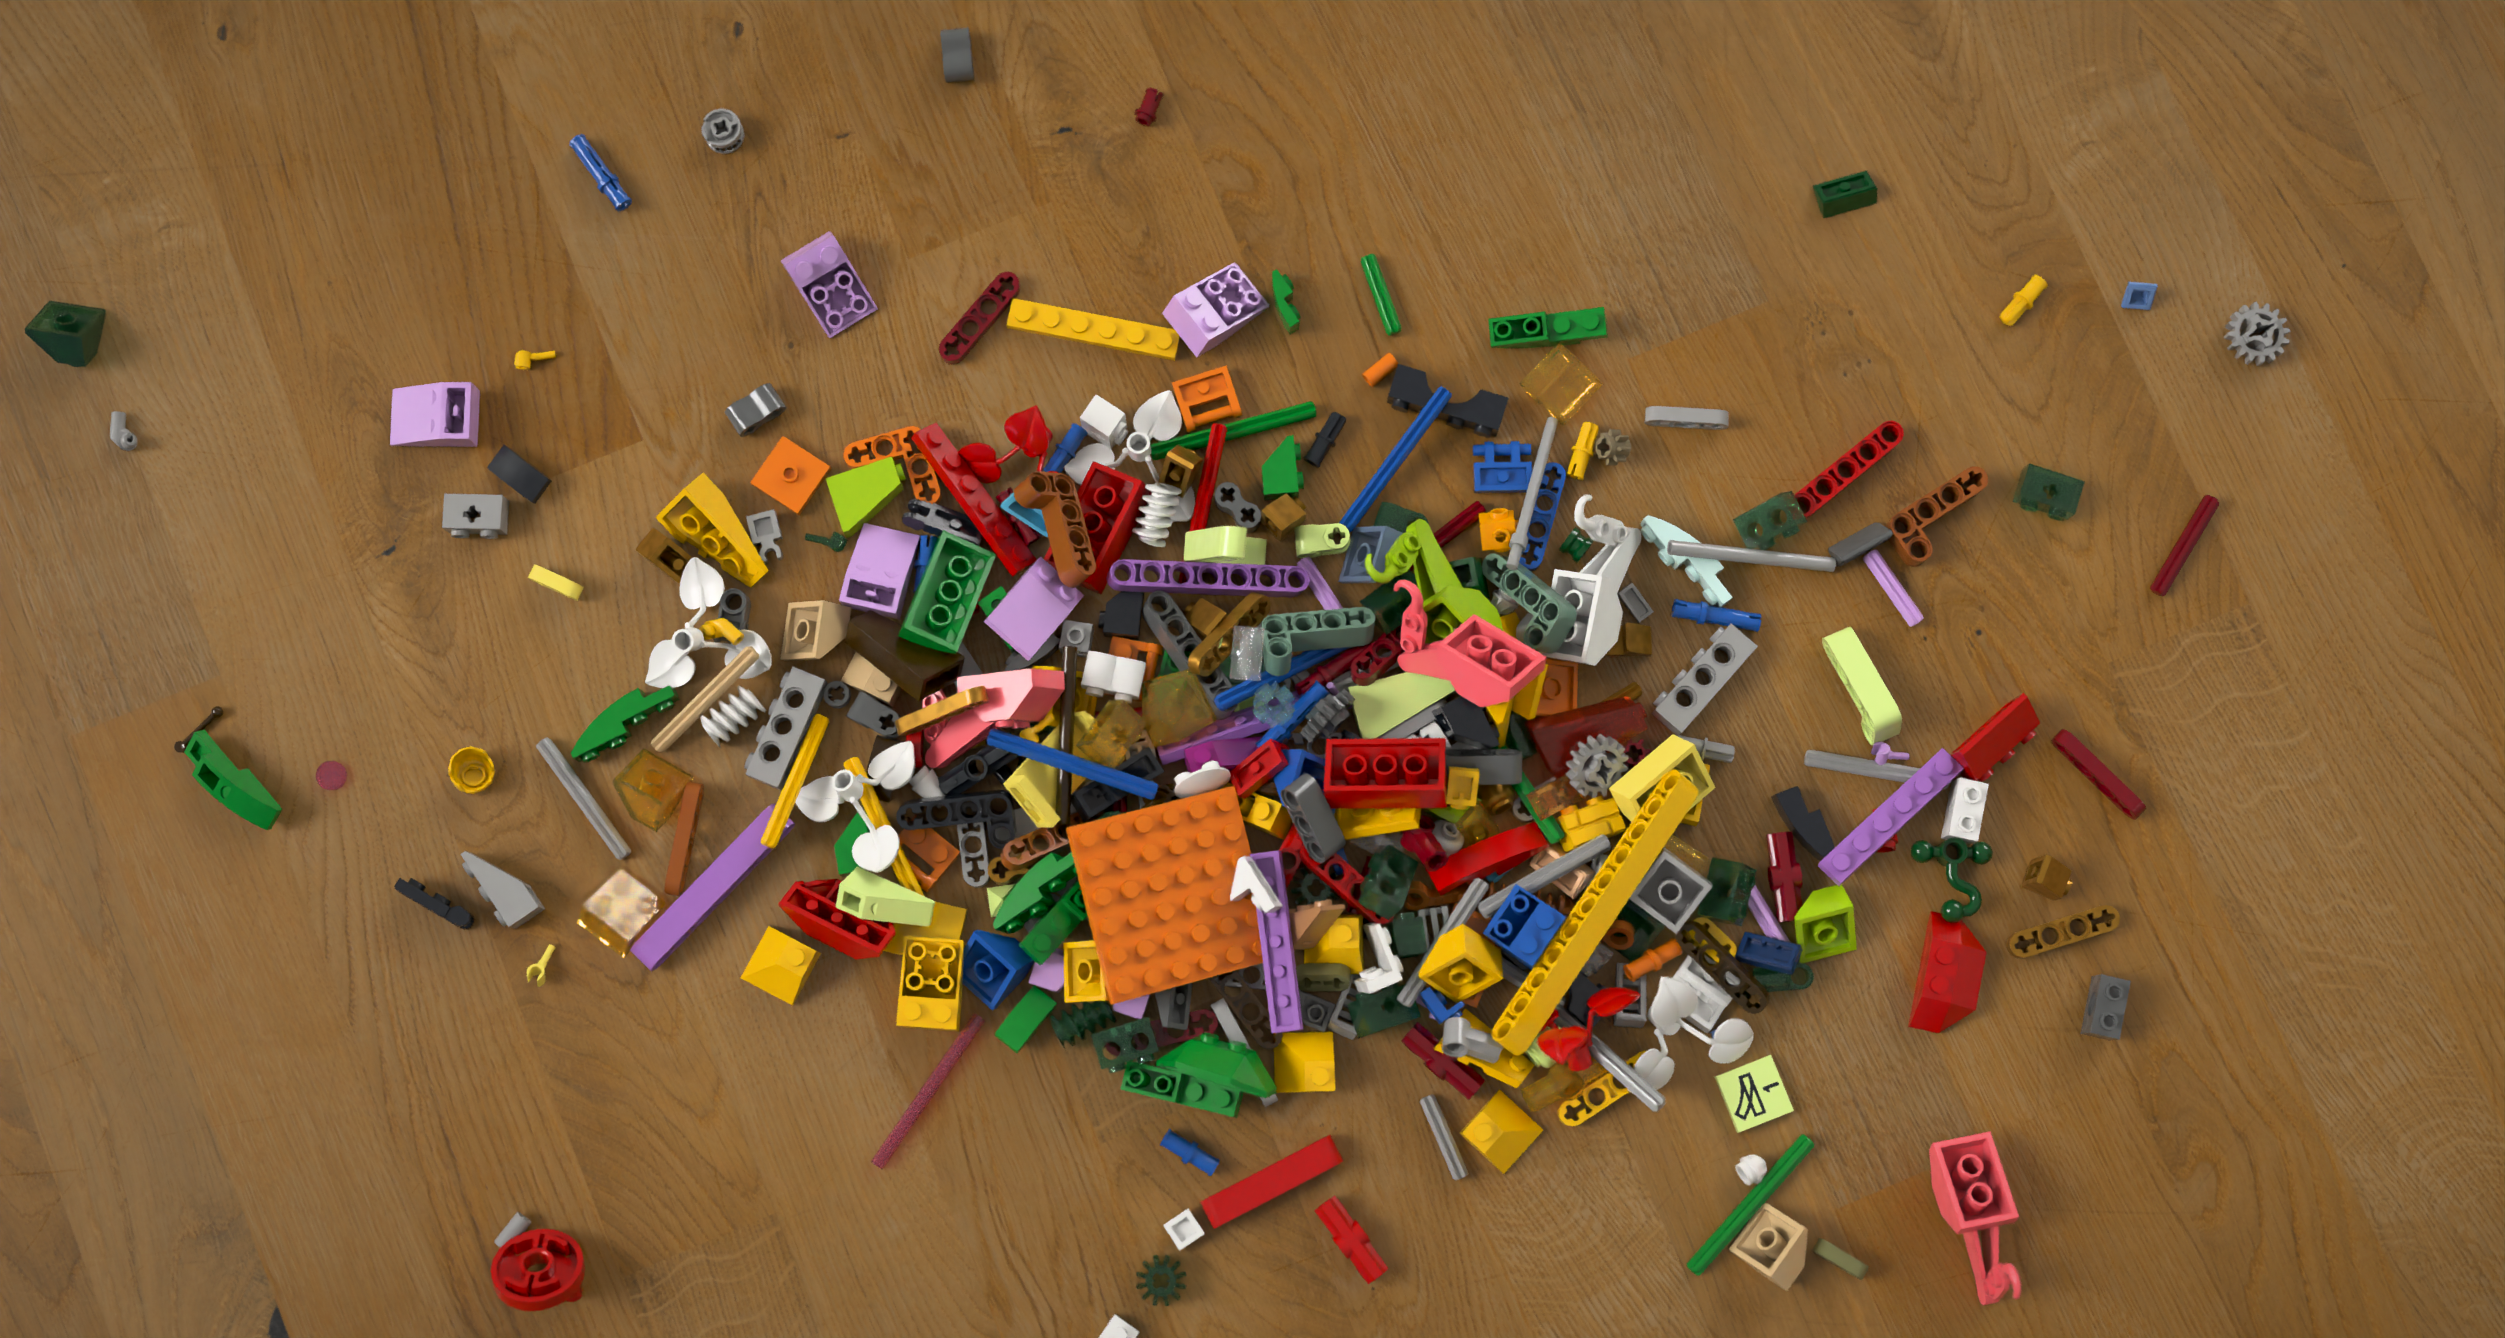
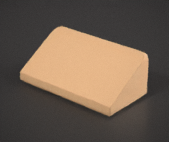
(1570, 883)

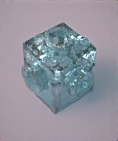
(1273, 714)

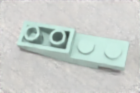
(1697, 569)

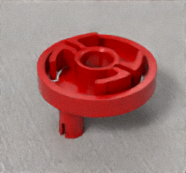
(540, 1289)

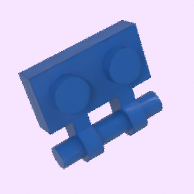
(1501, 476)

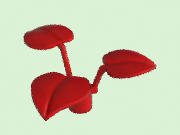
(1023, 429)
(1573, 1042)

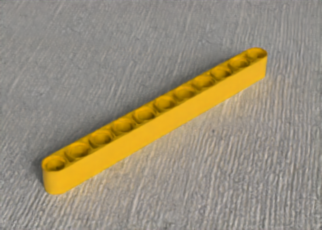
(1594, 912)

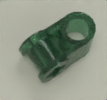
(1396, 517)

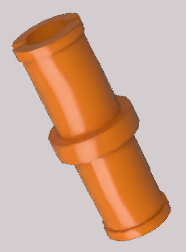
(1652, 960)

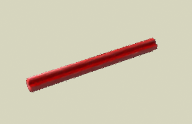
(1207, 481)

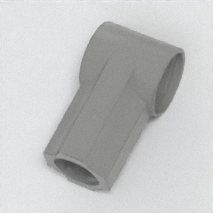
(1463, 1040)

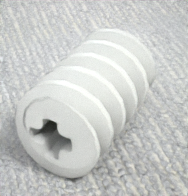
(1157, 513)
(731, 715)

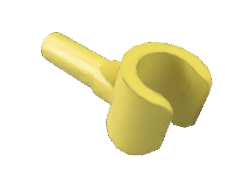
(539, 968)

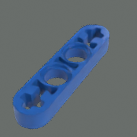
(1542, 517)

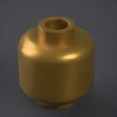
(1496, 798)

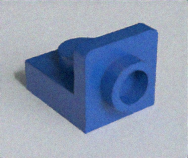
(1435, 1004)

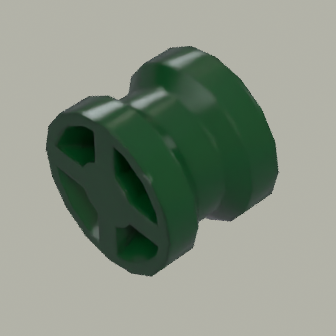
(1576, 545)

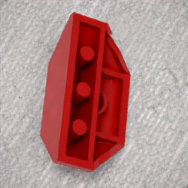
(815, 912)
(1947, 975)

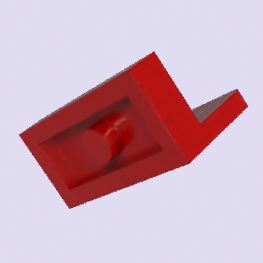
(1258, 768)

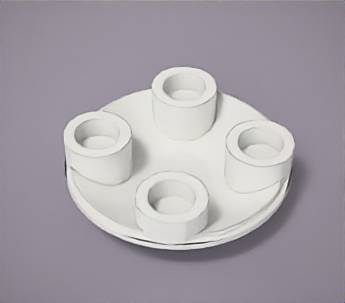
(1205, 780)

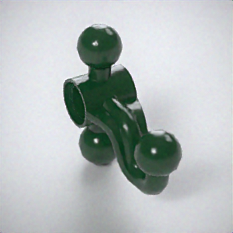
(1979, 853)

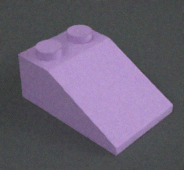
(1033, 609)

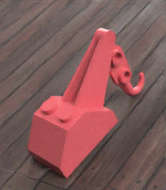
(1476, 657)
(1014, 702)
(1972, 1198)

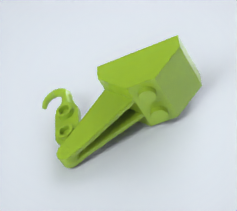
(1443, 595)

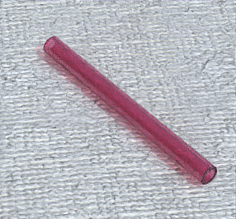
(928, 1091)

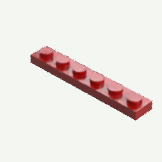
(974, 499)

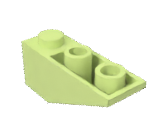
(882, 900)

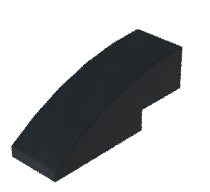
(1099, 796)
(1805, 826)

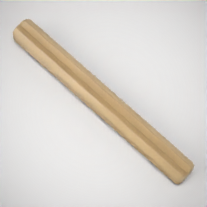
(705, 699)

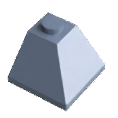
(1365, 541)

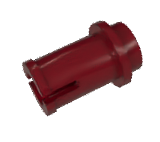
(1146, 113)

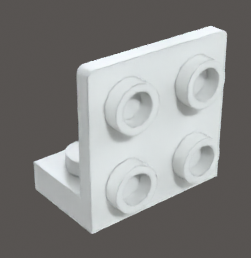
(1389, 965)

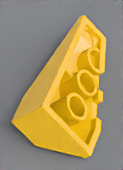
(709, 523)

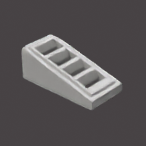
(1631, 1020)
(1339, 1026)

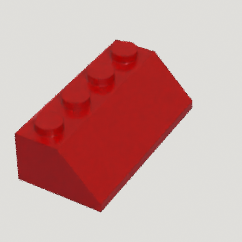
(1109, 511)
(1386, 773)

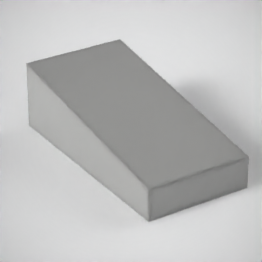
(1634, 602)

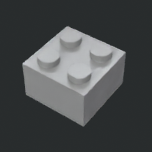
(1670, 890)

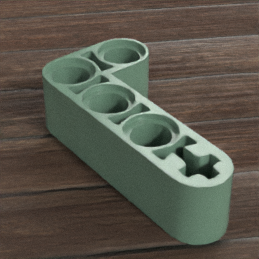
(1551, 612)
(1313, 631)

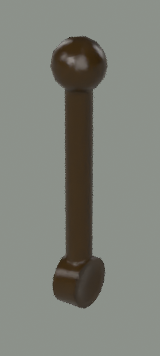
(216, 712)

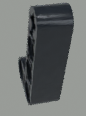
(958, 816)

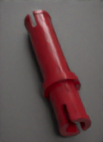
(1331, 670)

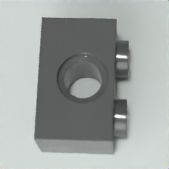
(2105, 1007)

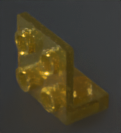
(620, 911)

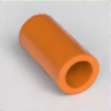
(1380, 369)

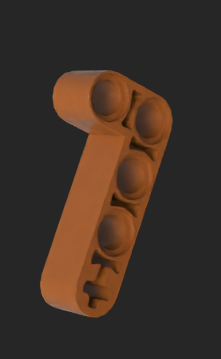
(1938, 508)
(1063, 521)

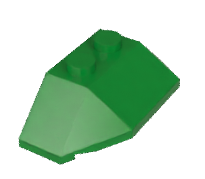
(1221, 1063)

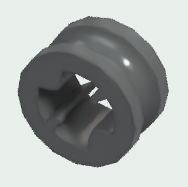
(836, 685)

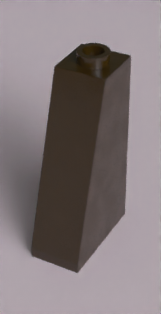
(908, 664)

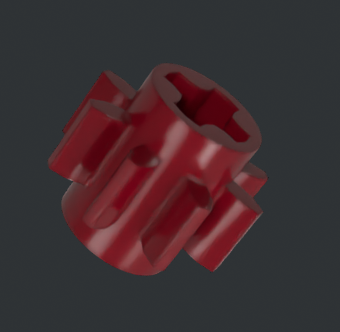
(1636, 748)

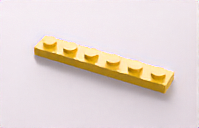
(1093, 329)

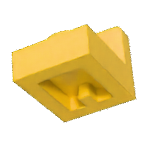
(1462, 787)

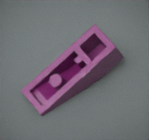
(1226, 752)

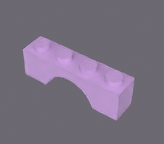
(1051, 977)

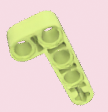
(1878, 709)

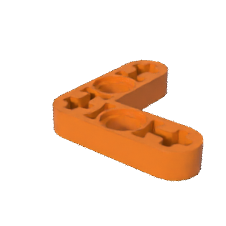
(899, 451)

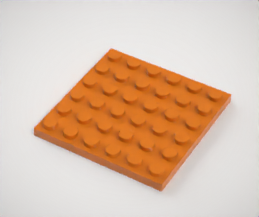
(1162, 893)

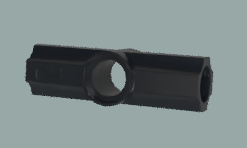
(967, 775)

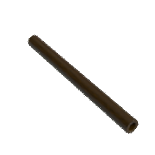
(1066, 732)

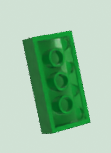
(947, 594)

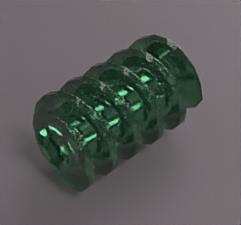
(1080, 1020)

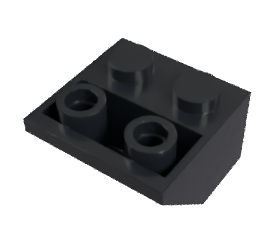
(1466, 723)

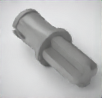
(1712, 750)

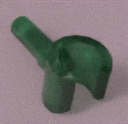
(836, 542)

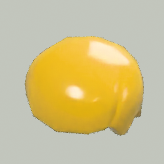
(471, 770)

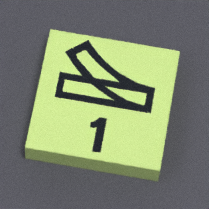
(1754, 1093)

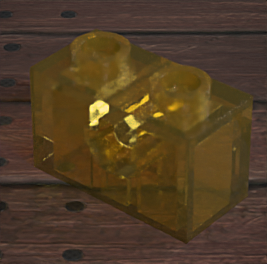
(1112, 734)

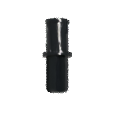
(1325, 439)

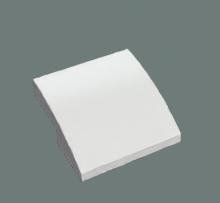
(1710, 995)

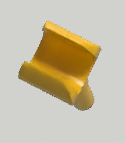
(524, 358)
(1031, 733)

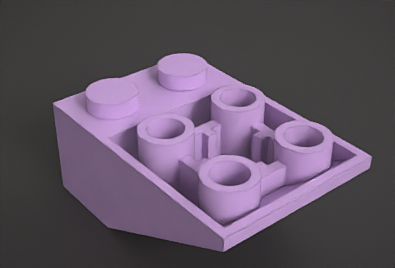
(829, 284)
(1214, 308)
(435, 415)
(880, 571)

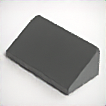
(1859, 543)

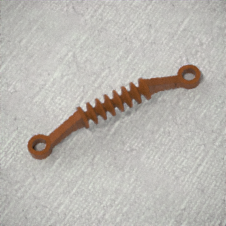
(1563, 905)

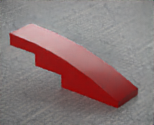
(1489, 855)

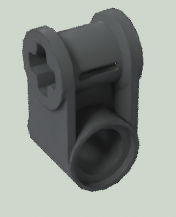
(738, 617)
(872, 714)

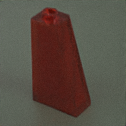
(1560, 732)

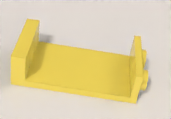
(1036, 783)

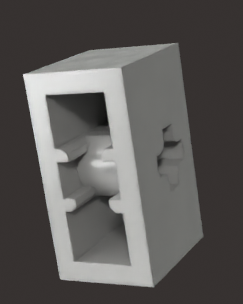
(461, 507)

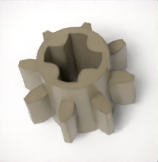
(1613, 447)

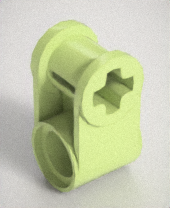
(1317, 540)

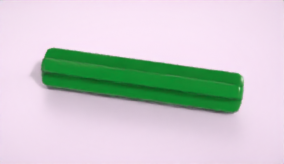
(1381, 294)

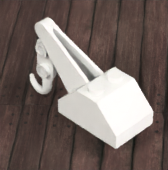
(1596, 588)

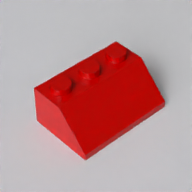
(1996, 739)

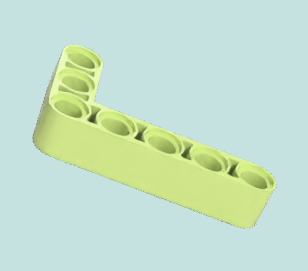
(1224, 545)

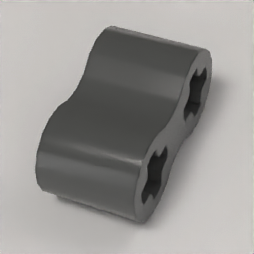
(957, 55)
(755, 409)
(1237, 507)

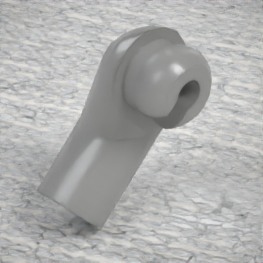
(119, 434)

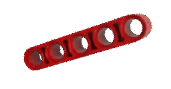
(1854, 462)
(1271, 1181)

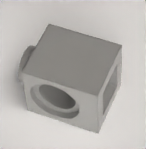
(1077, 635)

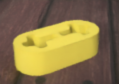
(555, 582)

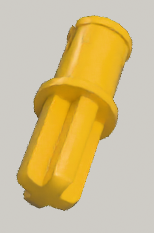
(2023, 300)
(1582, 451)

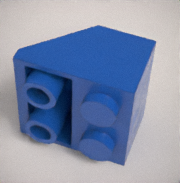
(1524, 926)

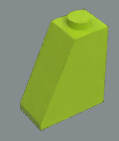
(864, 492)

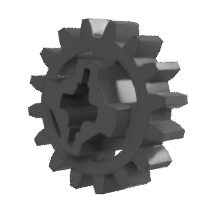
(1327, 716)

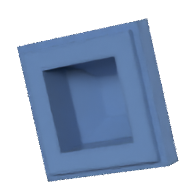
(2139, 295)

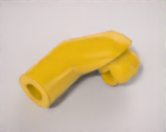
(721, 628)

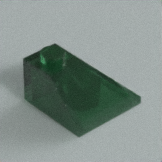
(68, 332)

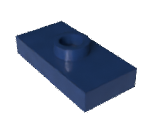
(1768, 953)

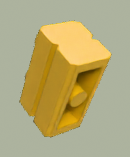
(1589, 822)

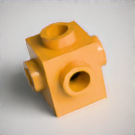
(1497, 529)

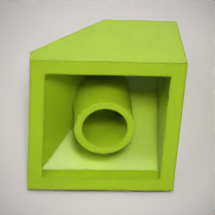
(1825, 924)

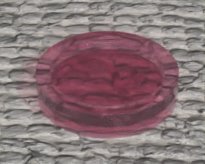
(331, 775)

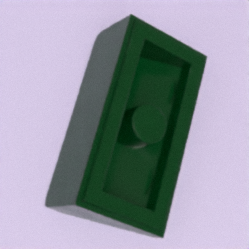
(1845, 194)

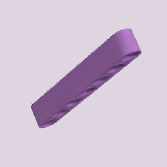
(1195, 584)
(706, 893)

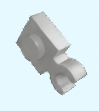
(765, 530)

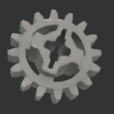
(2255, 321)
(1596, 766)

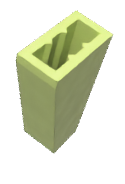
(1395, 700)

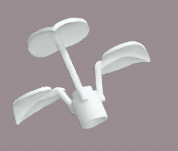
(1155, 418)
(669, 661)
(822, 798)
(1671, 1004)

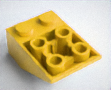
(931, 984)

